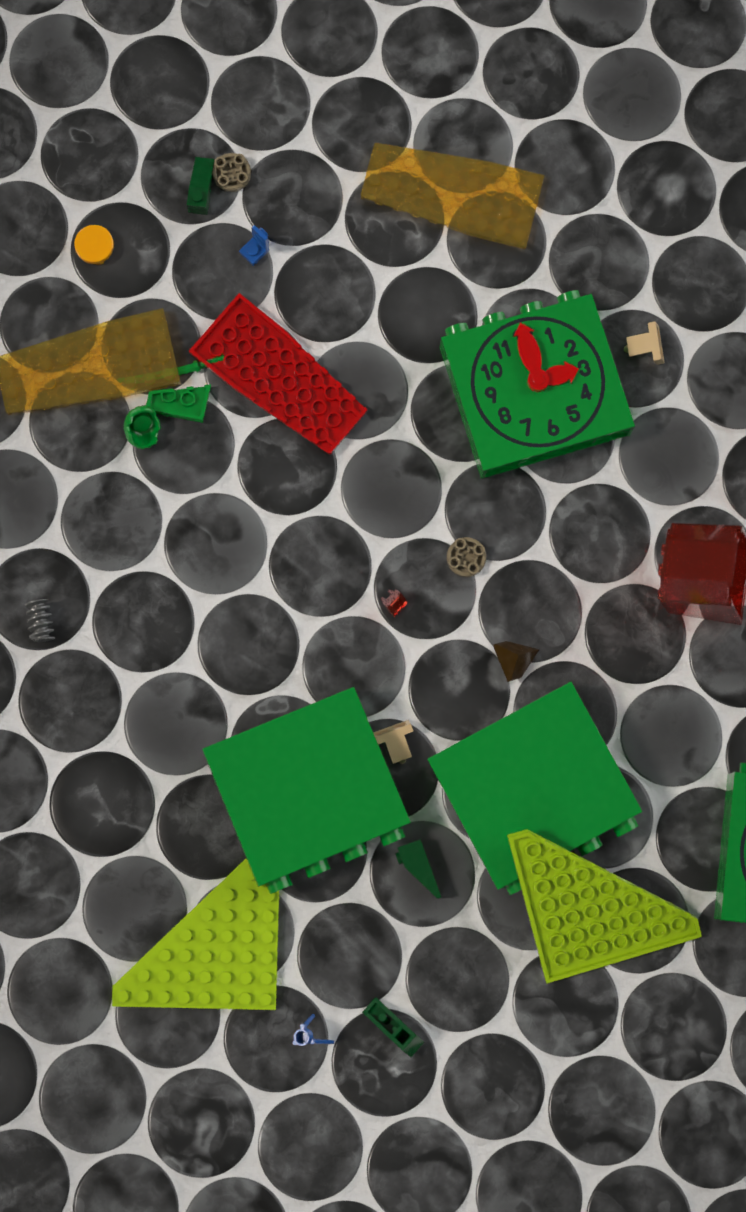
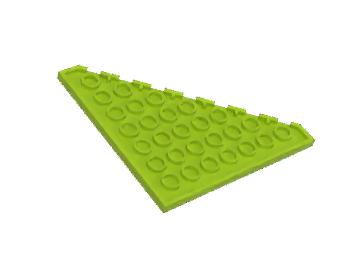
(587, 914)
(215, 955)

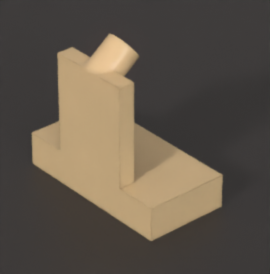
(646, 343)
(396, 741)

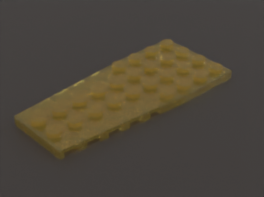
(455, 191)
(91, 364)

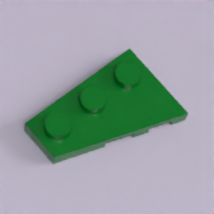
(181, 403)

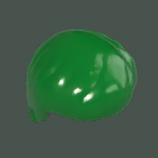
(142, 427)

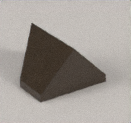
(514, 658)

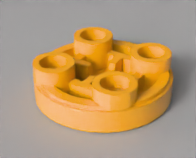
(94, 244)

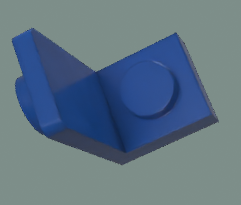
(256, 247)

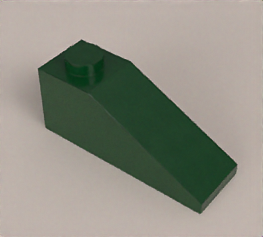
(200, 186)
(417, 864)
(393, 1027)

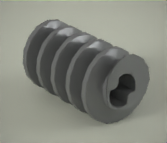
(39, 620)

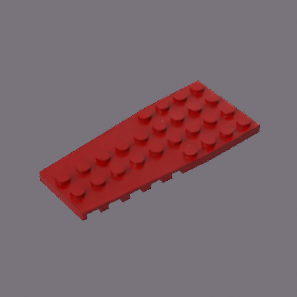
(278, 374)

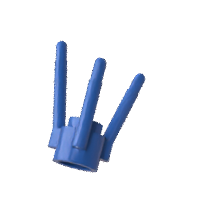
(305, 1036)

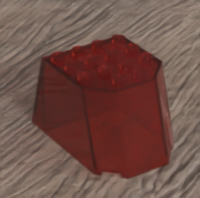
(704, 572)

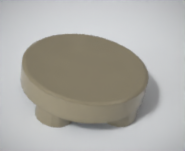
(231, 172)
(466, 557)

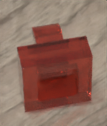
(394, 602)

